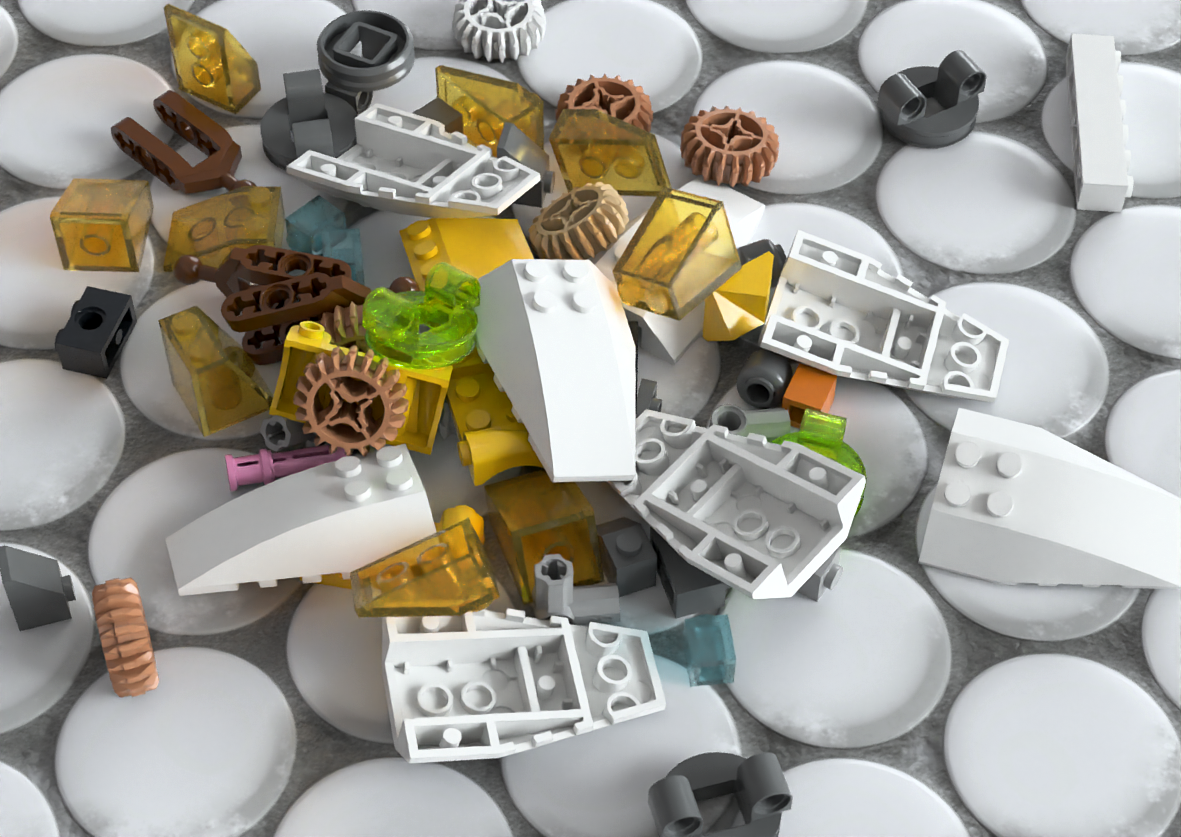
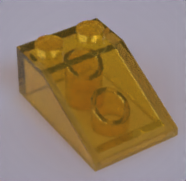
(210, 61)
(489, 104)
(607, 150)
(226, 221)
(428, 578)

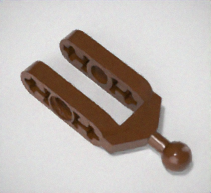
(168, 165)
(259, 266)
(276, 323)

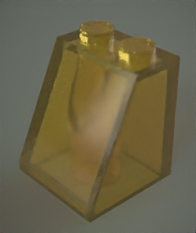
(103, 224)
(677, 255)
(211, 372)
(542, 519)

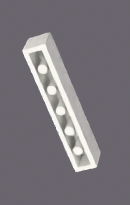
(1096, 123)

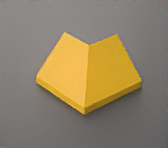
(740, 301)

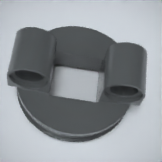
(385, 53)
(953, 86)
(316, 118)
(754, 782)

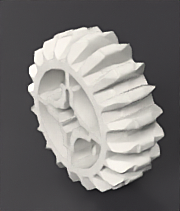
(499, 27)

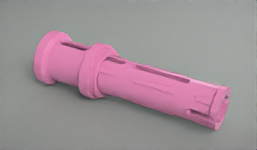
(268, 466)

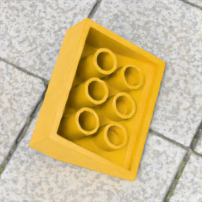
(465, 243)

